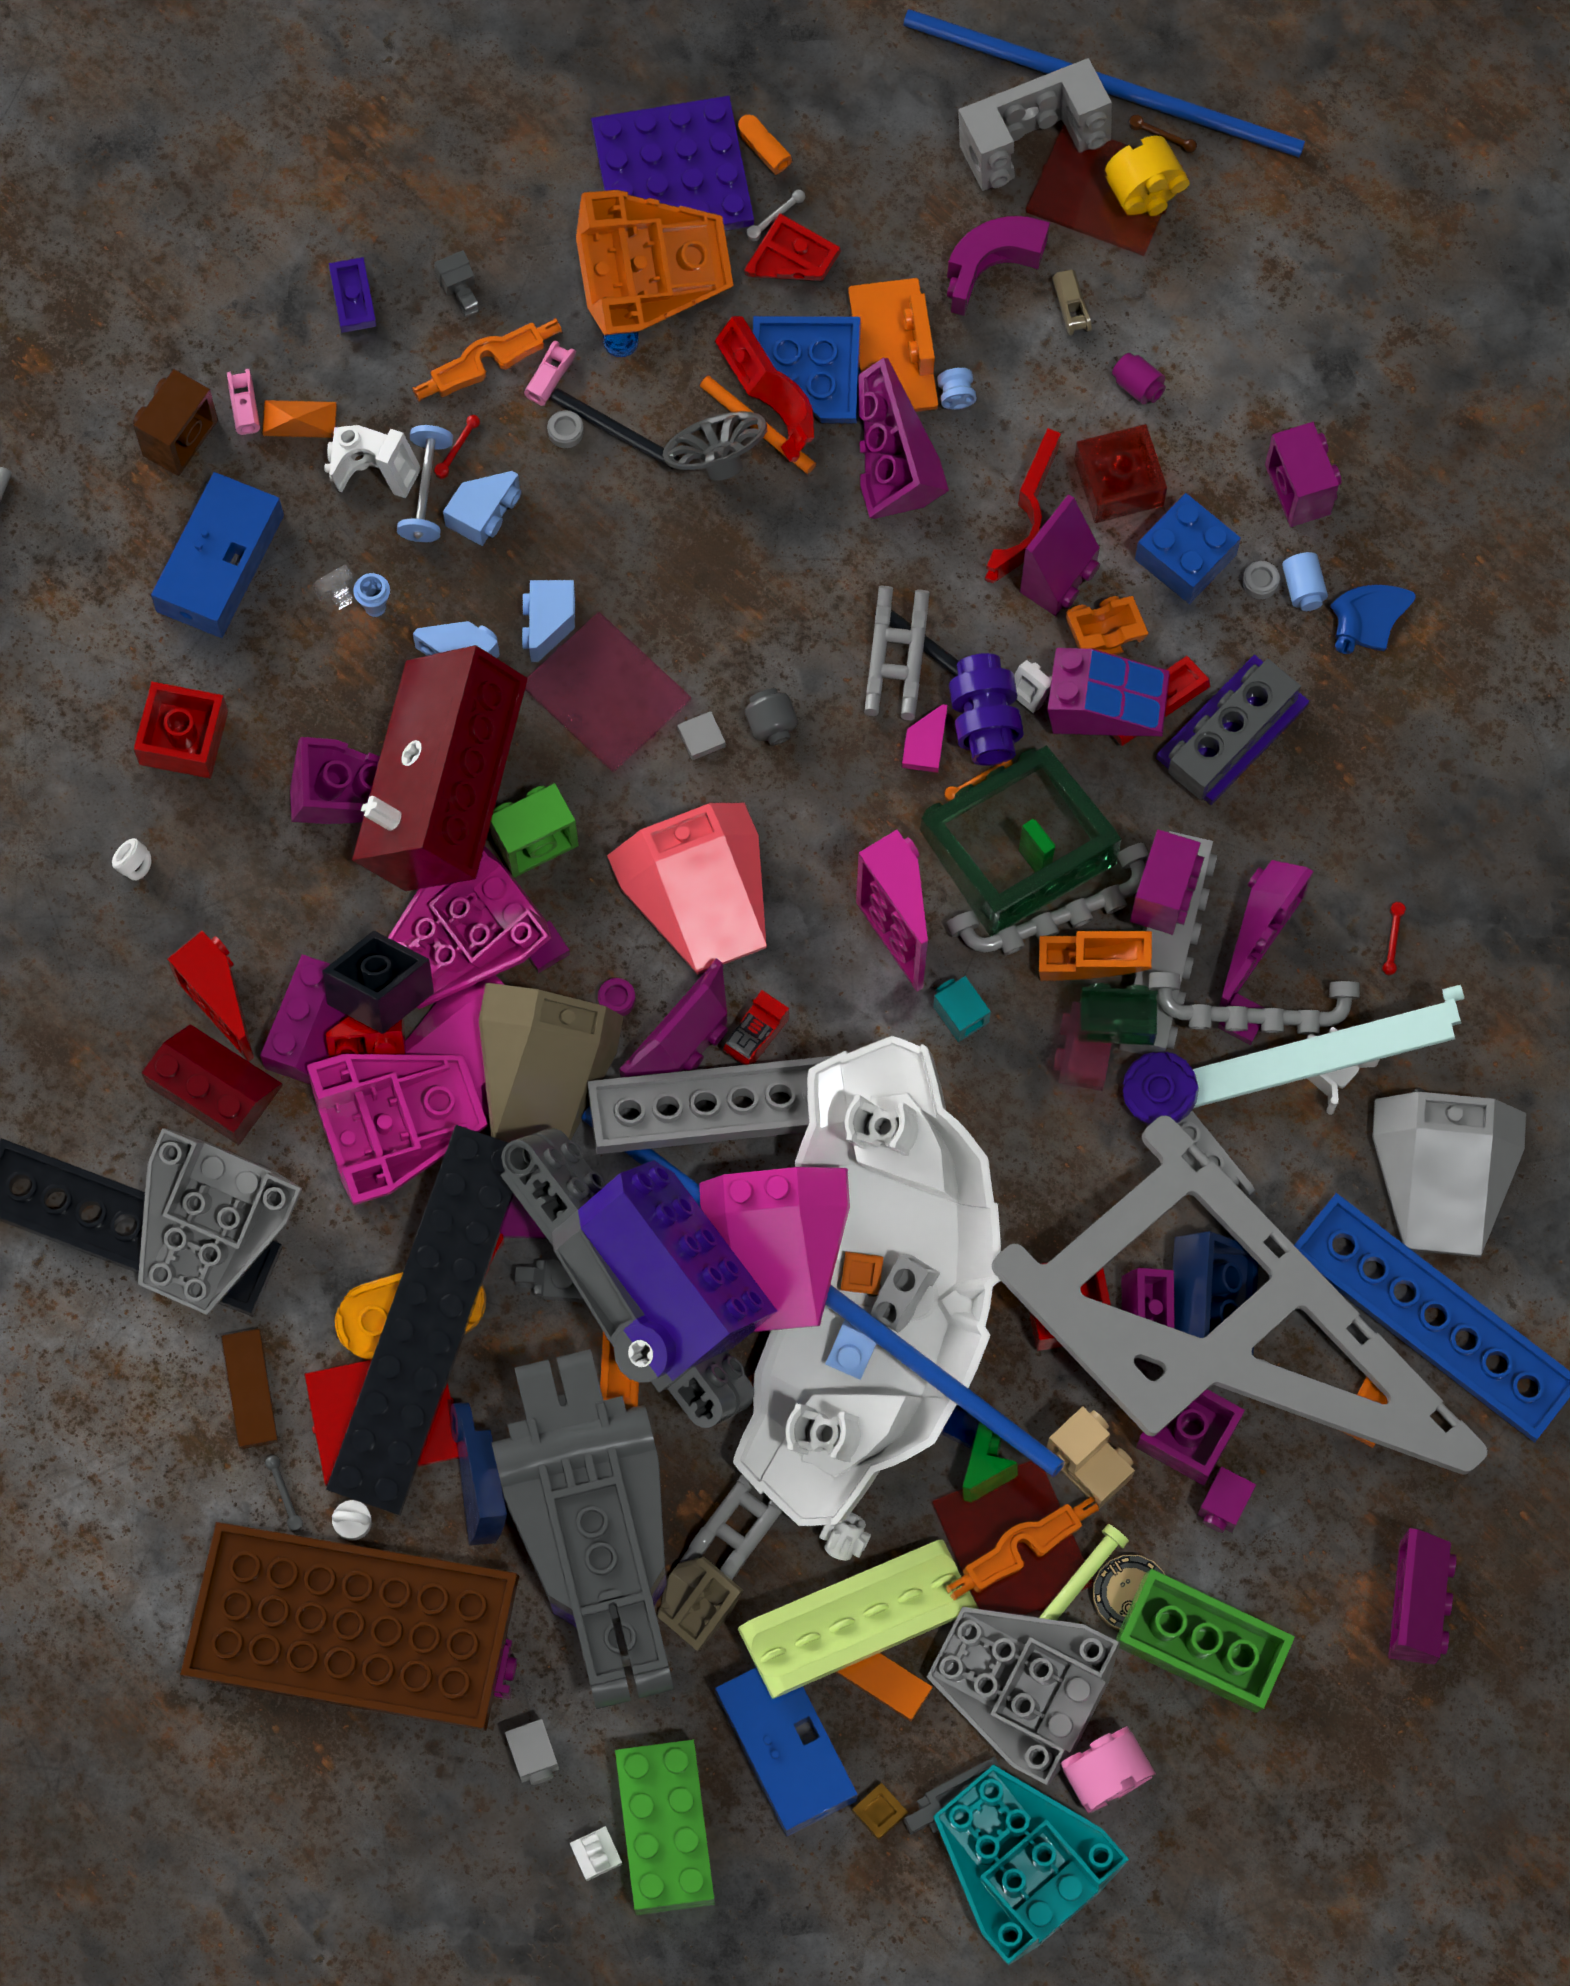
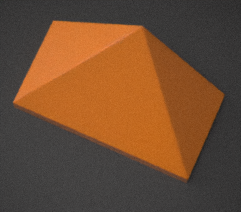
(299, 418)

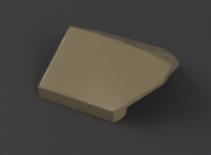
(697, 1600)

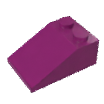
(1060, 559)

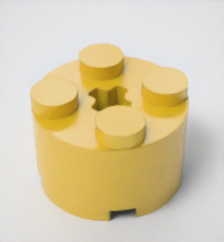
(1146, 176)

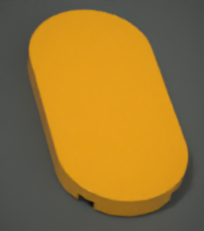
(365, 1311)

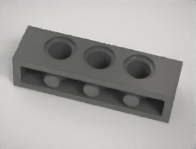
(1203, 773)

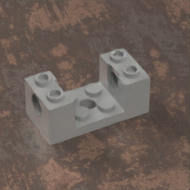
(994, 123)

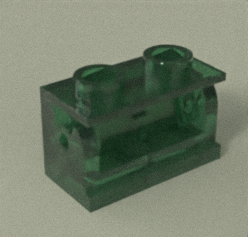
(1118, 1014)

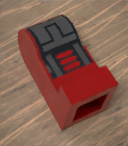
(757, 1029)

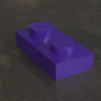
(352, 295)

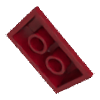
(211, 1082)

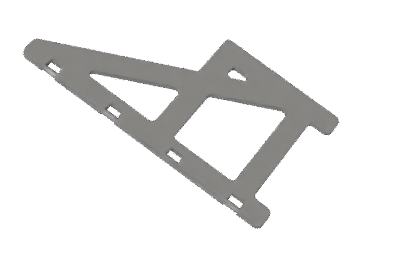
(1109, 1338)

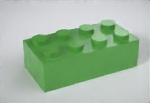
(1204, 1641)
(664, 1827)

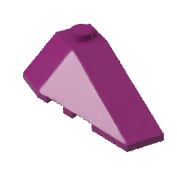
(899, 457)
(330, 782)

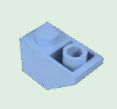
(480, 504)
(550, 615)

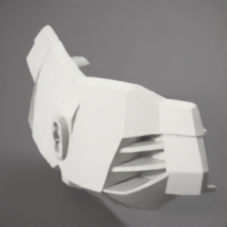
(912, 1191)

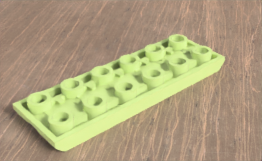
(854, 1618)

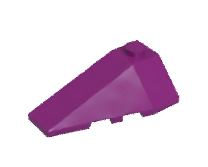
(1271, 904)

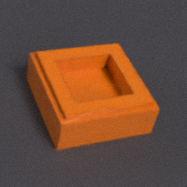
(862, 1273)

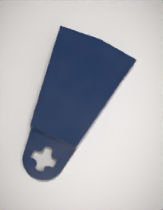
(479, 1478)

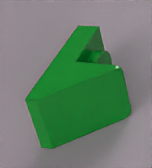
(985, 1468)

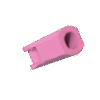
(547, 375)
(243, 403)

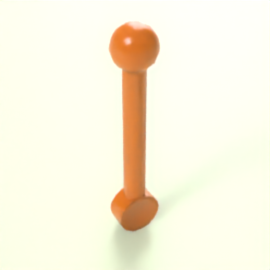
(951, 791)

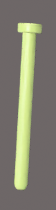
(1086, 1571)

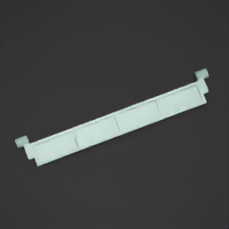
(1330, 1051)

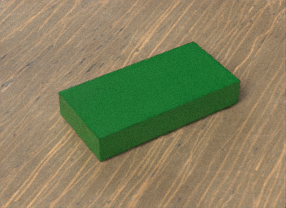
(1036, 846)

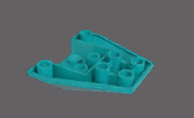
(1023, 1860)

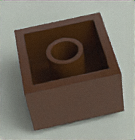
(175, 421)

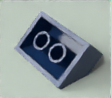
(1210, 1281)

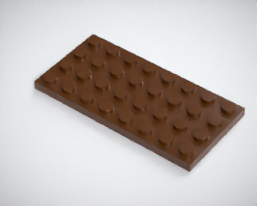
(350, 1626)

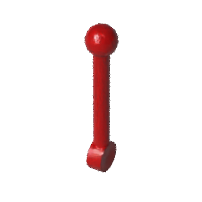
(442, 469)
(1397, 911)

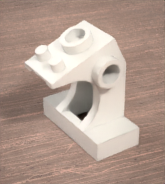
(387, 452)

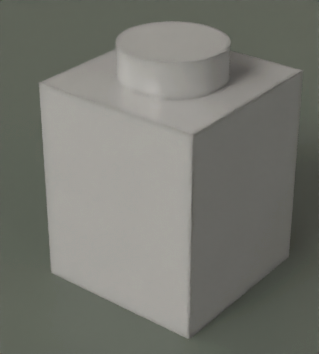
(532, 1752)

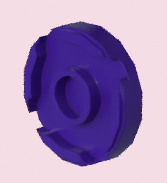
(1160, 1087)

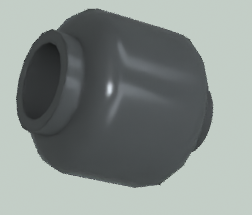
(771, 716)

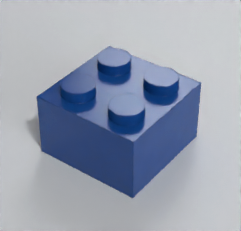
(1187, 548)

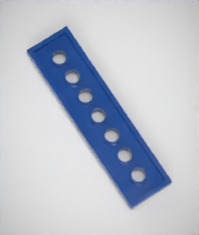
(1436, 1342)

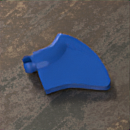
(1368, 615)

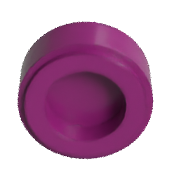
(617, 995)

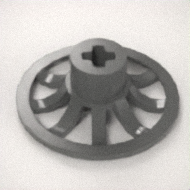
(720, 456)

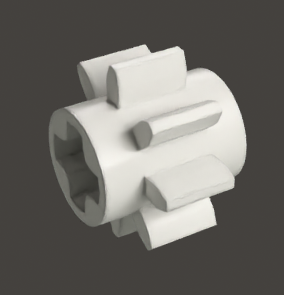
(845, 1538)

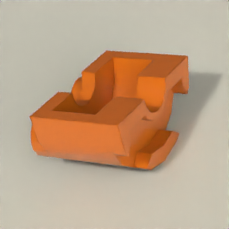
(1108, 626)

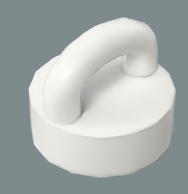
(129, 858)
(351, 1520)

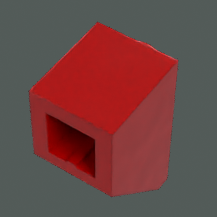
(357, 1038)

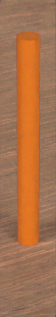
(734, 405)

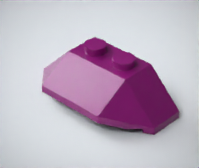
(685, 1031)

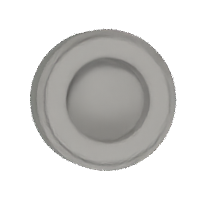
(565, 429)
(1260, 580)

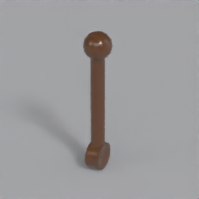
(1136, 123)

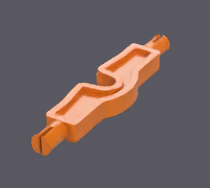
(469, 368)
(1005, 1558)

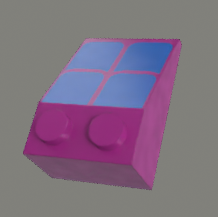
(1106, 695)

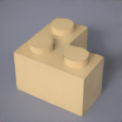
(1089, 1458)

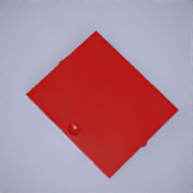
(333, 1401)

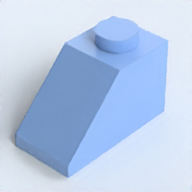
(455, 636)

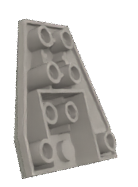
(1447, 1166)
(206, 1219)
(1025, 1683)

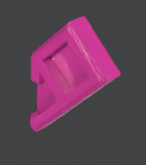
(925, 741)

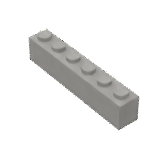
(1171, 952)

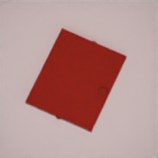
(1079, 197)
(978, 1526)

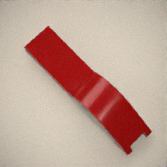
(767, 384)
(1005, 560)

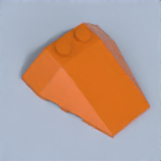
(647, 259)

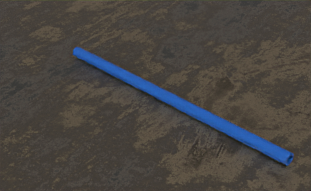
(1112, 85)

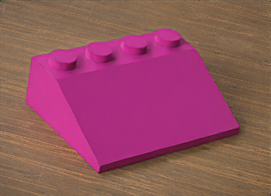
(893, 901)

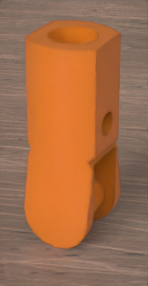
(764, 144)

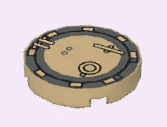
(1117, 1587)

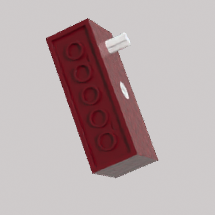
(440, 769)

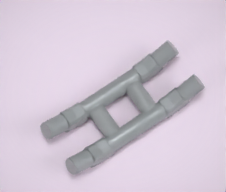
(884, 634)
(717, 1527)

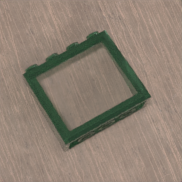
(1046, 885)

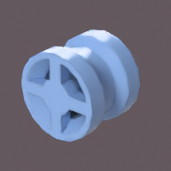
(956, 388)

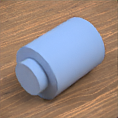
(1305, 581)

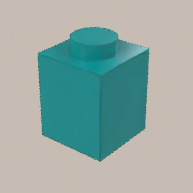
(961, 1008)

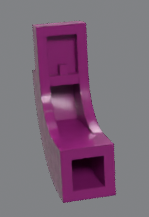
(991, 243)

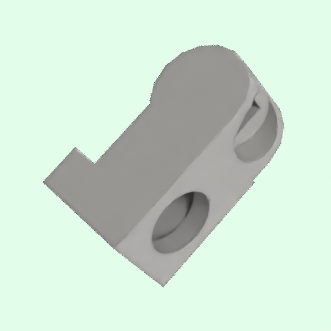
(903, 1291)

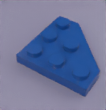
(819, 357)

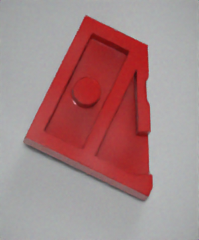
(792, 253)

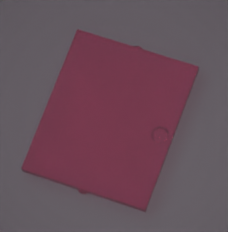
(606, 692)

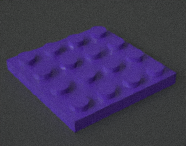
(677, 156)

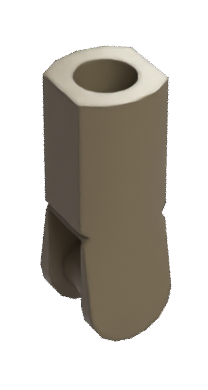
(1071, 300)

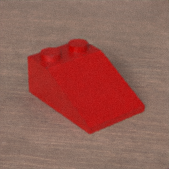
(207, 978)

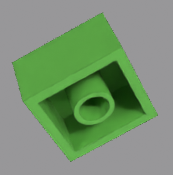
(533, 829)

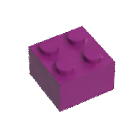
(1302, 473)
(1167, 882)
(1195, 1437)

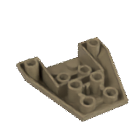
(541, 1056)

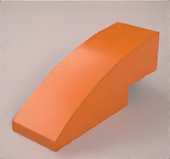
(1094, 954)

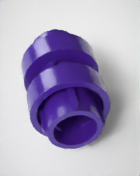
(983, 696)

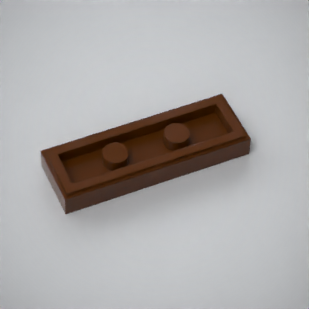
(249, 1389)

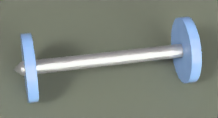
(430, 438)

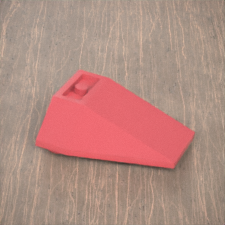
(698, 882)

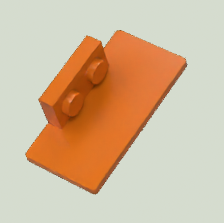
(898, 329)

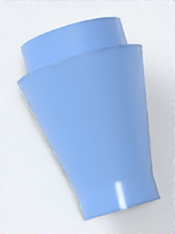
(372, 593)

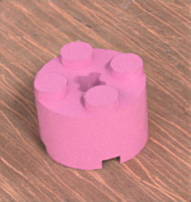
(1107, 1769)

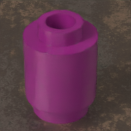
(1139, 378)

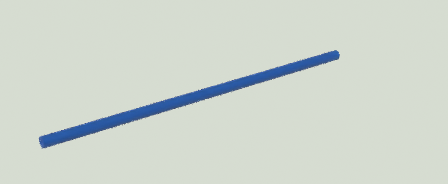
(902, 1350)

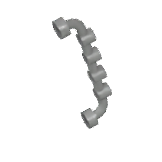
(1046, 924)
(1238, 1017)

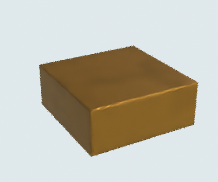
(880, 1811)

